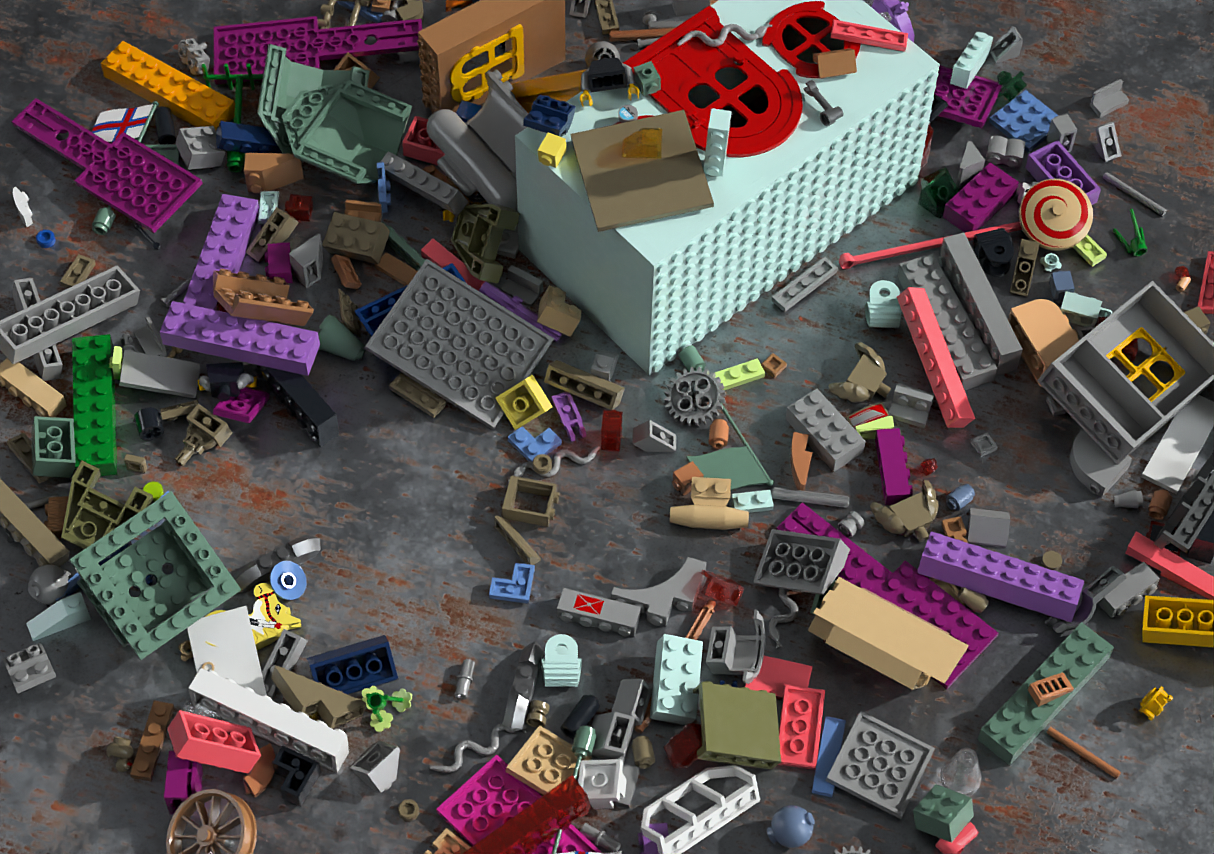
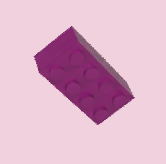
(980, 199)

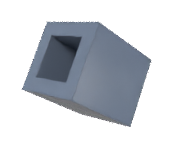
(1060, 283)

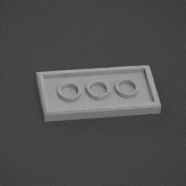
(159, 374)

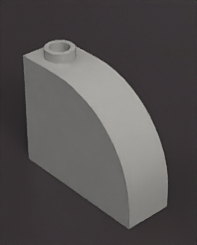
(1094, 466)

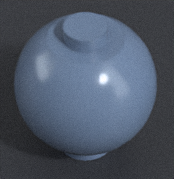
(791, 826)

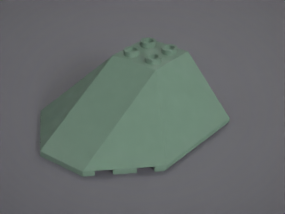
(283, 83)
(345, 129)

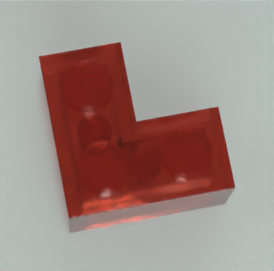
(684, 746)

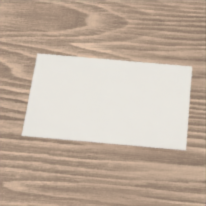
(235, 650)

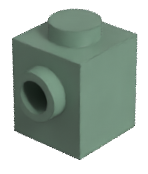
(647, 78)

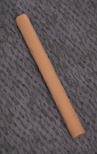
(1083, 752)

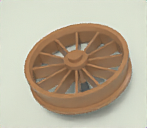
(212, 833)

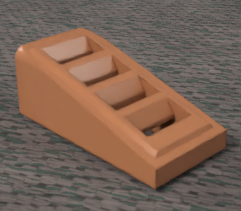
(1041, 699)

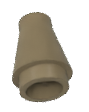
(974, 600)

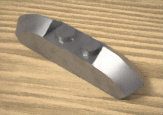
(259, 570)
(523, 686)

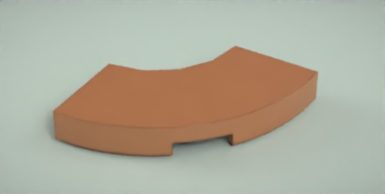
(262, 772)

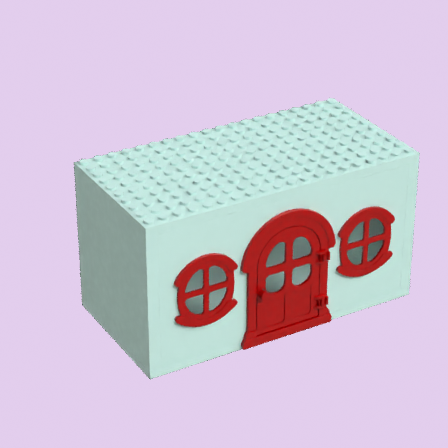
(783, 183)

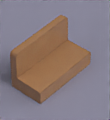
(836, 62)

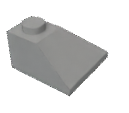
(378, 766)

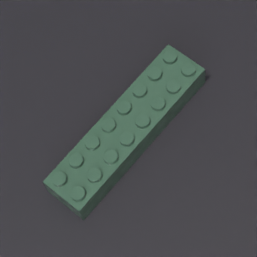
(1020, 718)

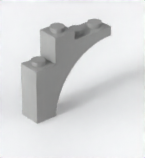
(659, 600)

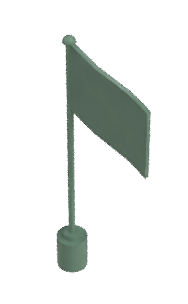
(729, 463)

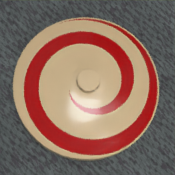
(1056, 214)

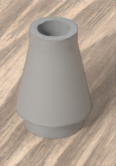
(1130, 499)

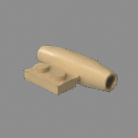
(709, 507)

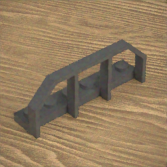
(1194, 515)

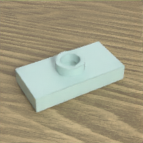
(268, 202)

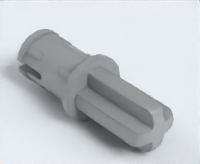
(464, 679)
(600, 838)

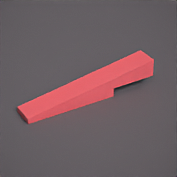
(442, 257)
(1171, 566)

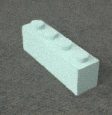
(971, 60)
(717, 142)

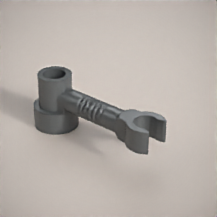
(830, 114)

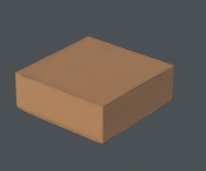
(773, 365)

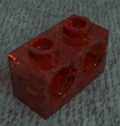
(611, 430)

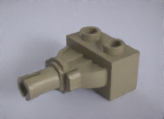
(202, 433)

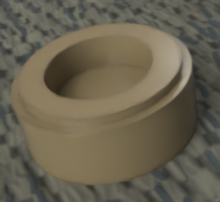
(542, 464)
(1051, 560)
(408, 810)

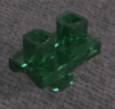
(1010, 84)

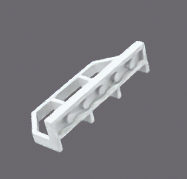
(708, 821)

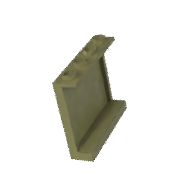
(738, 726)

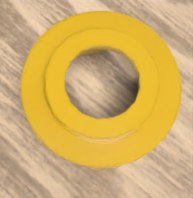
(1154, 702)

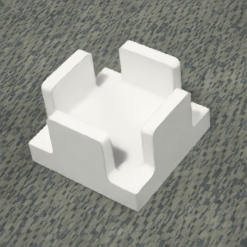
(602, 782)

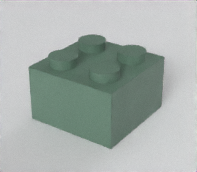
(943, 813)

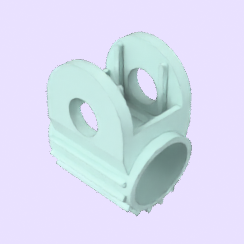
(881, 308)
(561, 663)

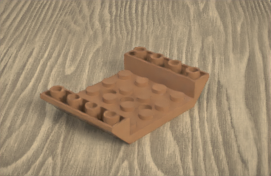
(258, 298)

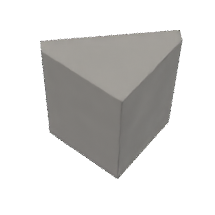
(970, 166)
(988, 527)

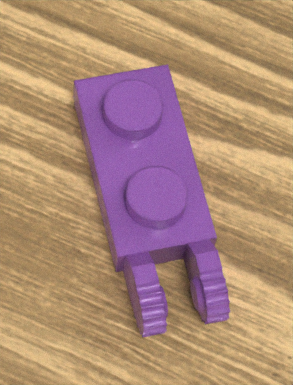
(568, 414)

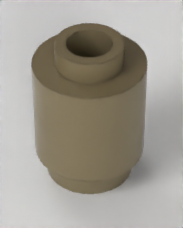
(643, 752)

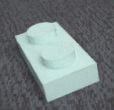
(753, 501)

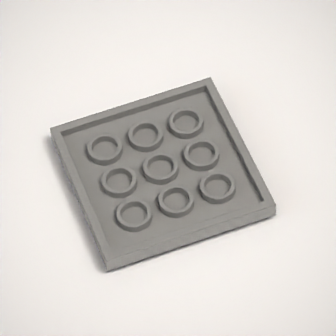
(880, 764)

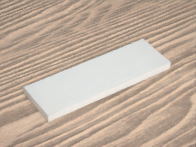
(1181, 445)

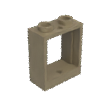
(534, 487)

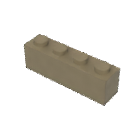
(584, 385)

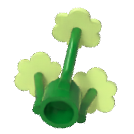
(376, 701)

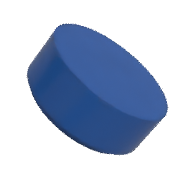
(45, 238)

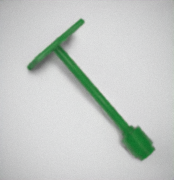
(235, 160)

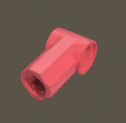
(956, 847)

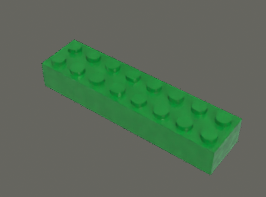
(94, 403)

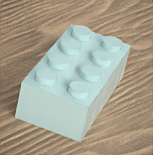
(675, 679)

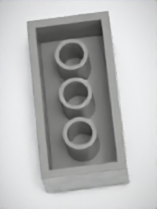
(827, 429)

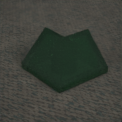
(936, 191)

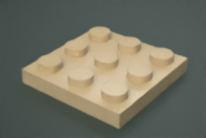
(544, 761)

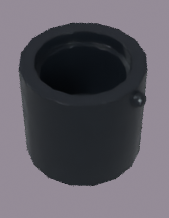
(148, 423)

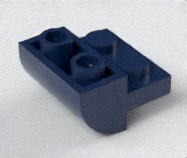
(550, 116)

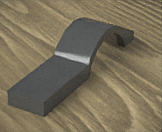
(1091, 596)

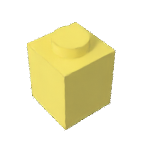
(552, 150)

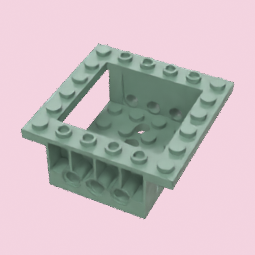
(172, 543)

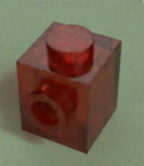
(300, 207)

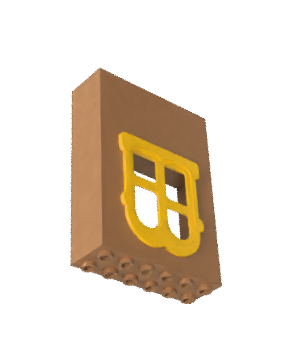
(532, 45)

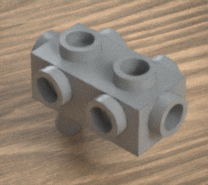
(193, 55)

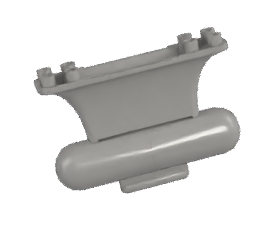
(482, 150)

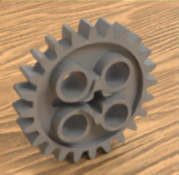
(677, 399)

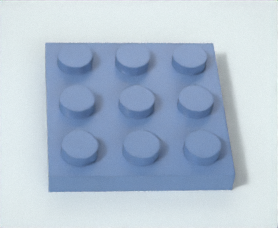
(1024, 120)

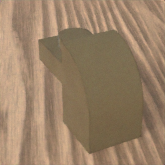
(411, 10)

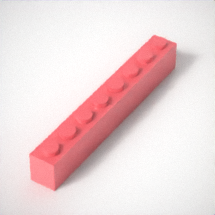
(935, 358)

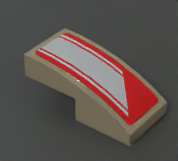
(868, 414)

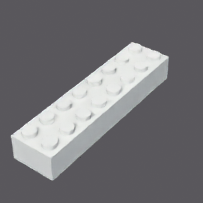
(269, 719)

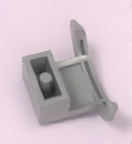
(737, 653)

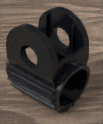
(994, 247)

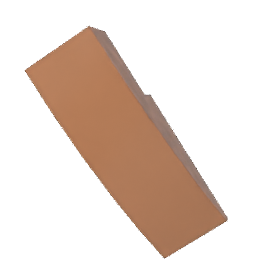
(800, 459)

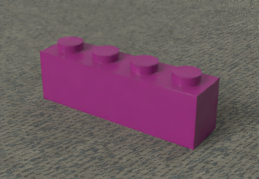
(892, 465)

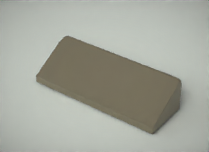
(516, 541)

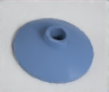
(294, 577)

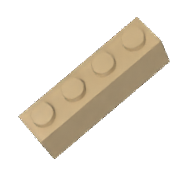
(31, 389)

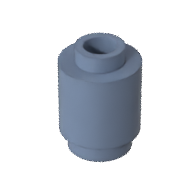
(960, 497)

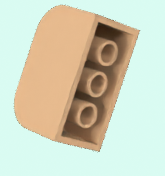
(1041, 333)

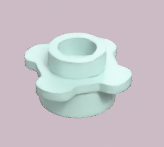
(1050, 258)

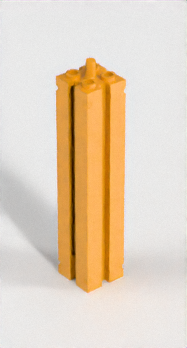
(558, 87)

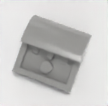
(29, 667)

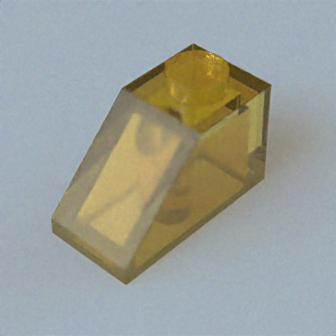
(643, 144)

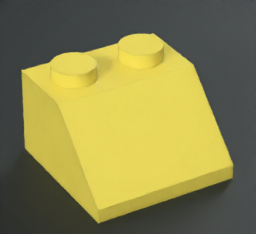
(523, 402)

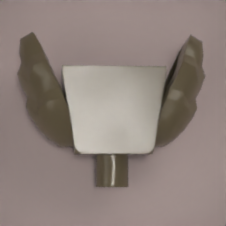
(865, 378)
(909, 515)

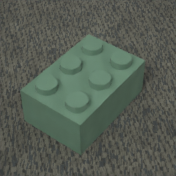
(53, 447)

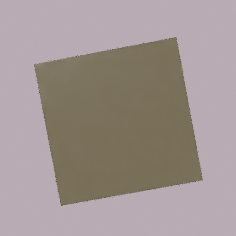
(641, 189)

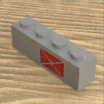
(598, 612)

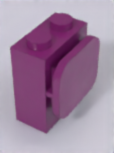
(182, 781)

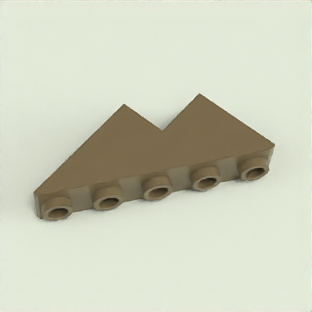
(311, 697)

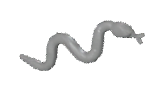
(723, 34)
(519, 471)
(774, 633)
(476, 748)

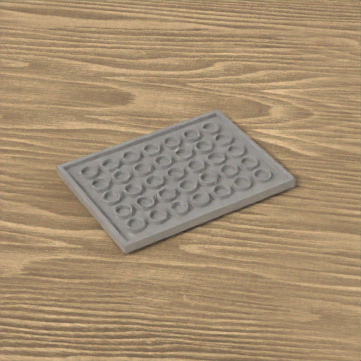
(458, 342)

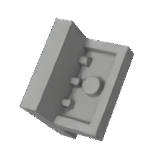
(911, 405)

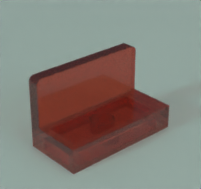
(722, 588)

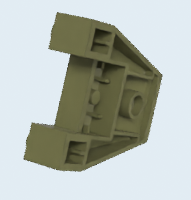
(479, 236)
(93, 514)

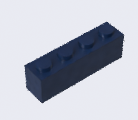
(245, 138)

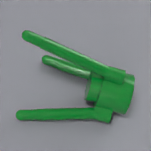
(1137, 244)

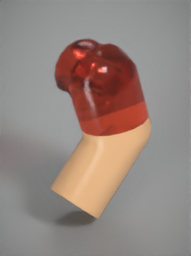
(1184, 278)

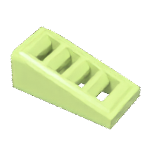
(869, 429)

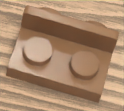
(364, 210)

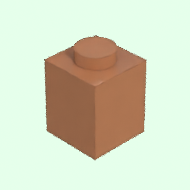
(683, 477)

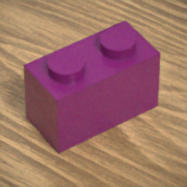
(279, 261)

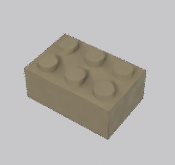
(356, 238)

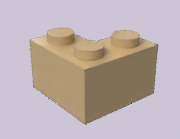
(556, 313)

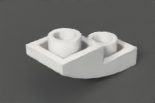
(22, 206)

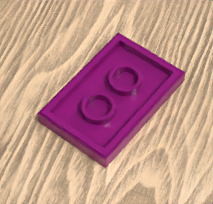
(244, 406)

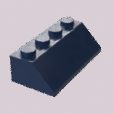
(355, 666)

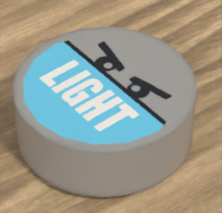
(627, 113)

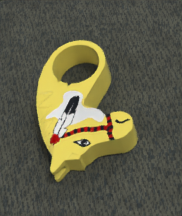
(268, 617)

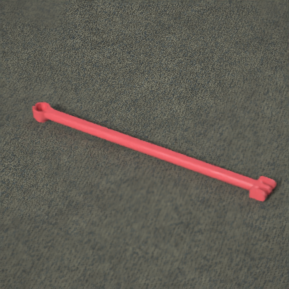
(847, 261)

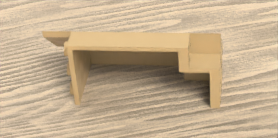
(885, 636)

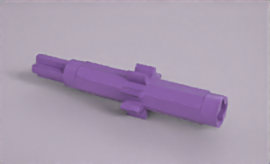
(515, 306)

